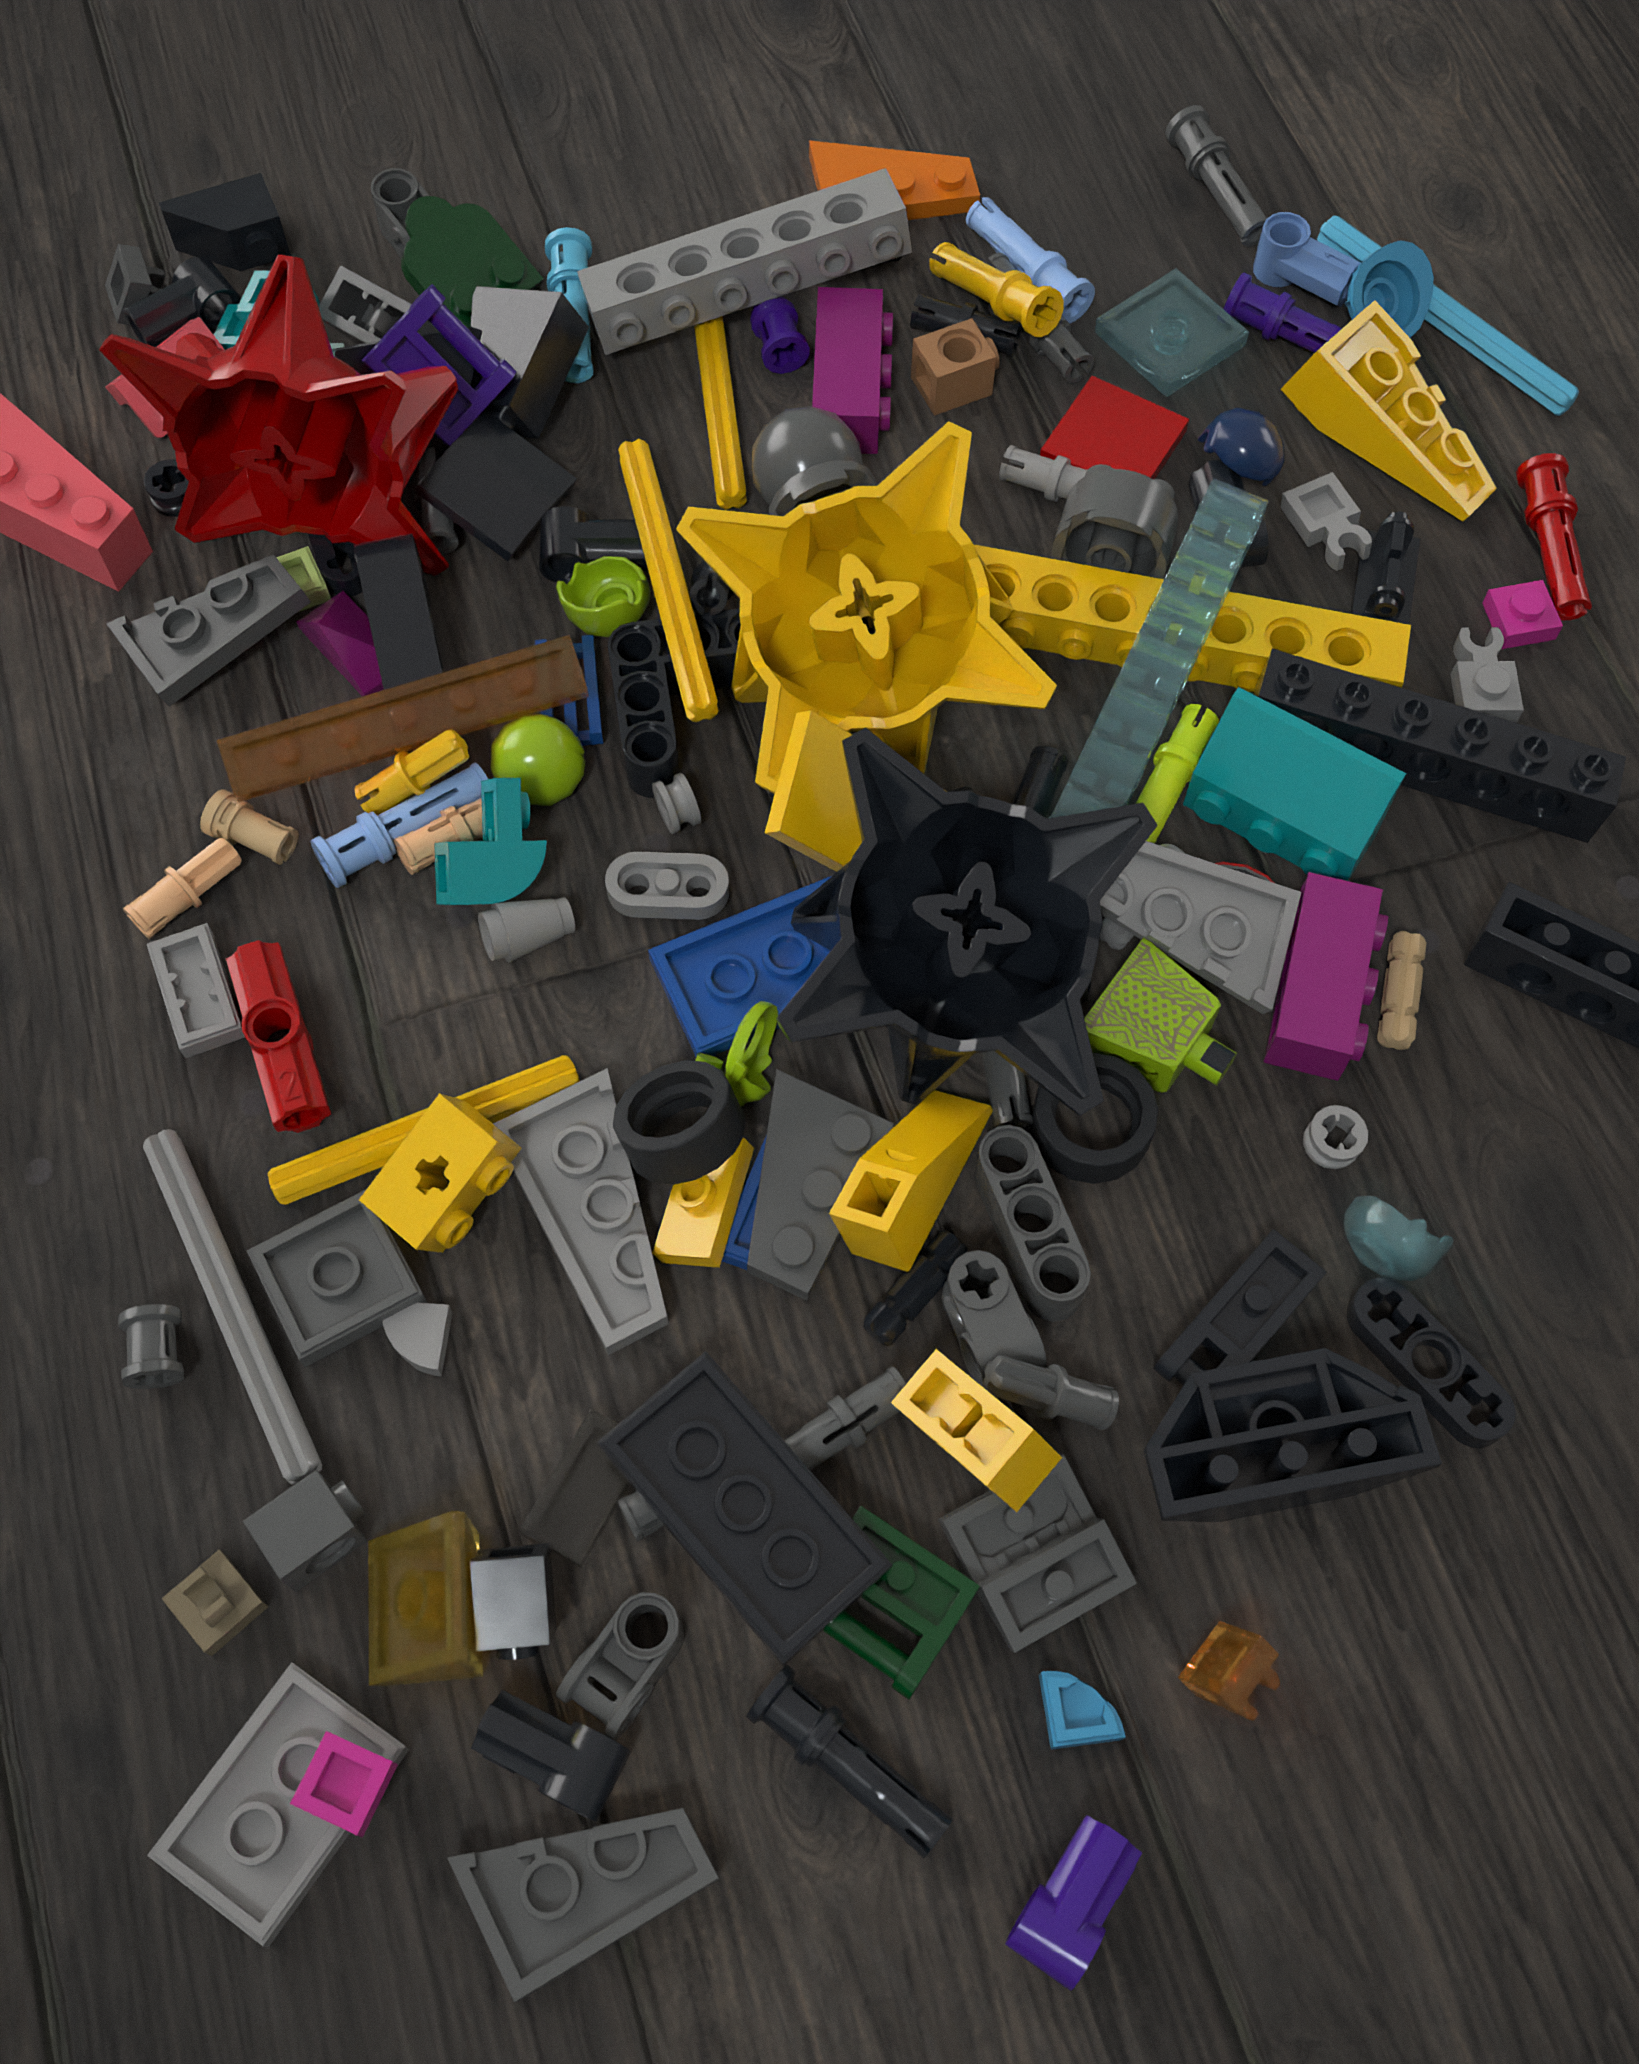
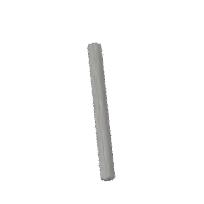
(232, 1307)

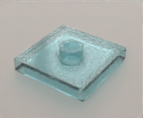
(1171, 332)

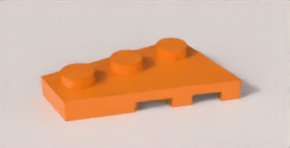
(925, 181)

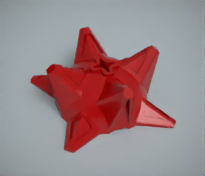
(287, 430)

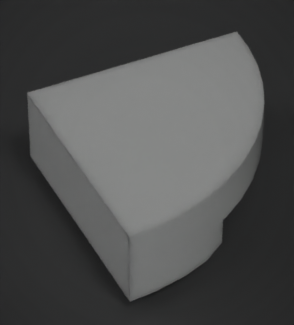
(421, 1335)

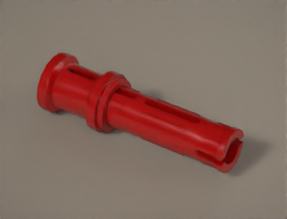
(1552, 516)

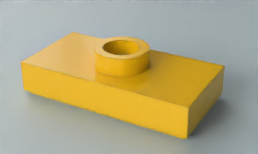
(702, 1214)

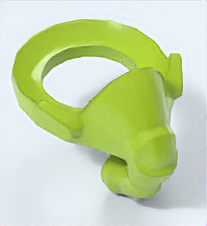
(745, 1069)

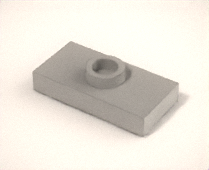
(196, 990)

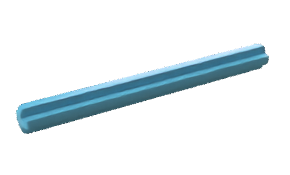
(1469, 330)

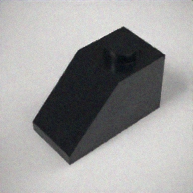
(227, 224)

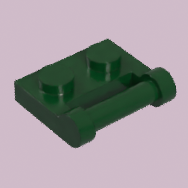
(918, 1594)

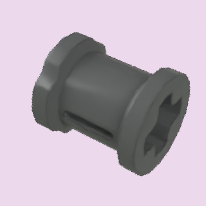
(151, 1346)

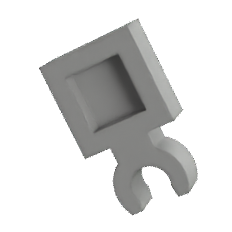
(1327, 514)
(1482, 680)

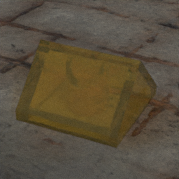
(423, 1603)

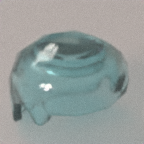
(1391, 1242)

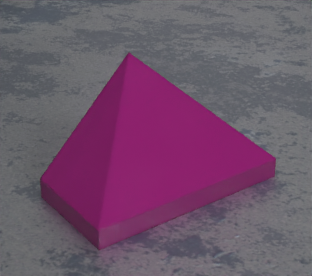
(346, 640)

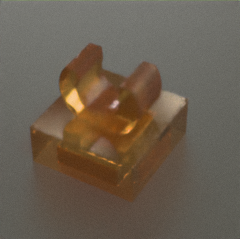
(1230, 1668)

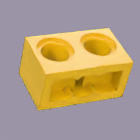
(977, 1430)

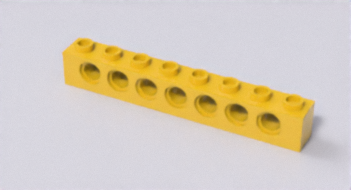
(1070, 604)

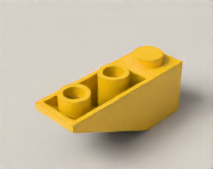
(907, 1179)

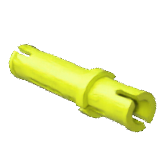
(1175, 764)

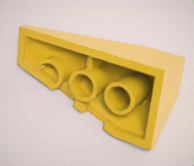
(1377, 404)

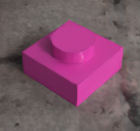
(1523, 613)
(344, 1784)

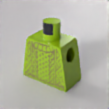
(1158, 1021)

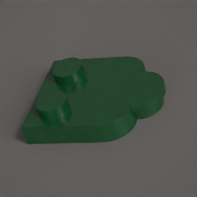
(460, 251)

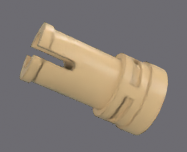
(240, 824)

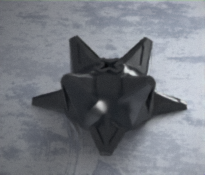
(962, 928)

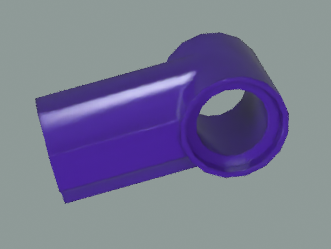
(1066, 1916)

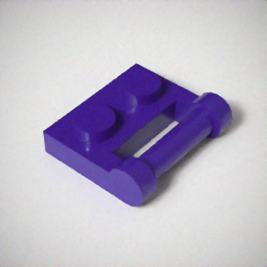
(406, 350)

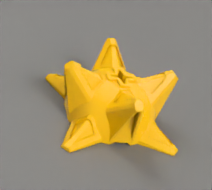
(879, 557)

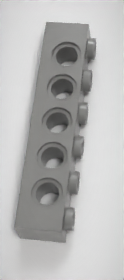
(746, 261)

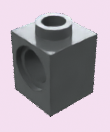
(307, 1529)

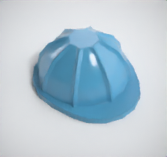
(1398, 280)

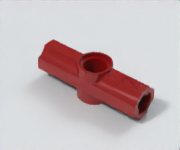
(285, 1066)

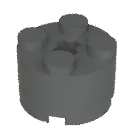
(1118, 522)

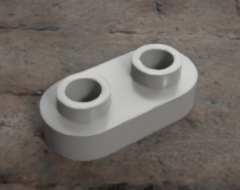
(668, 882)

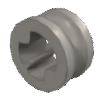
(676, 803)
(1316, 1133)

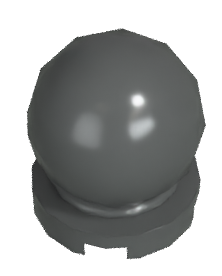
(806, 458)

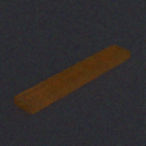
(402, 718)

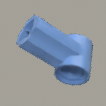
(1291, 256)

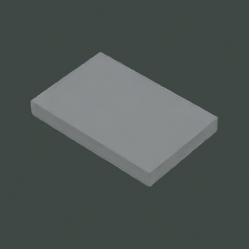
(240, 1835)

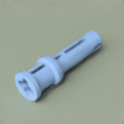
(1042, 266)
(374, 834)

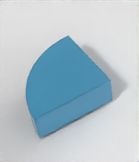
(1077, 1712)

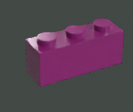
(850, 360)
(1327, 978)

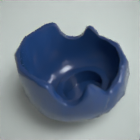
(1245, 444)

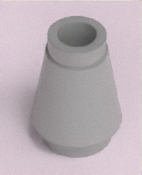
(524, 926)

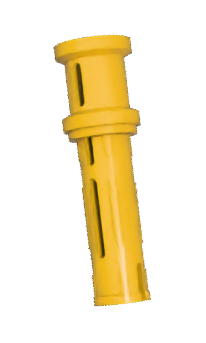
(1009, 293)

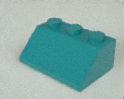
(1291, 788)

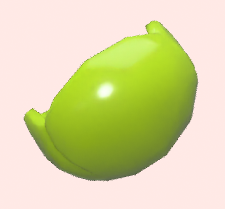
(604, 595)
(542, 755)

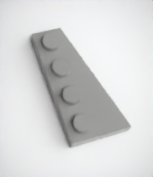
(1207, 919)
(589, 1207)

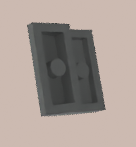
(1038, 1562)

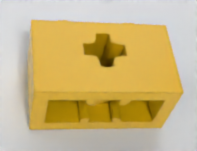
(411, 1187)

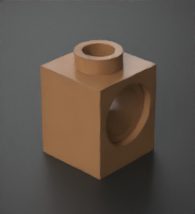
(954, 366)

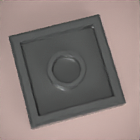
(334, 1278)

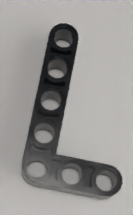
(650, 684)

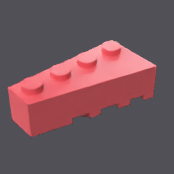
(63, 507)

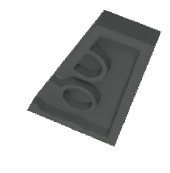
(202, 634)
(805, 1164)
(579, 1892)

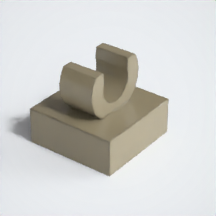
(215, 1603)

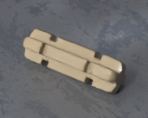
(1401, 990)

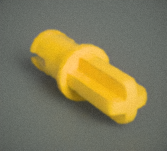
(413, 772)

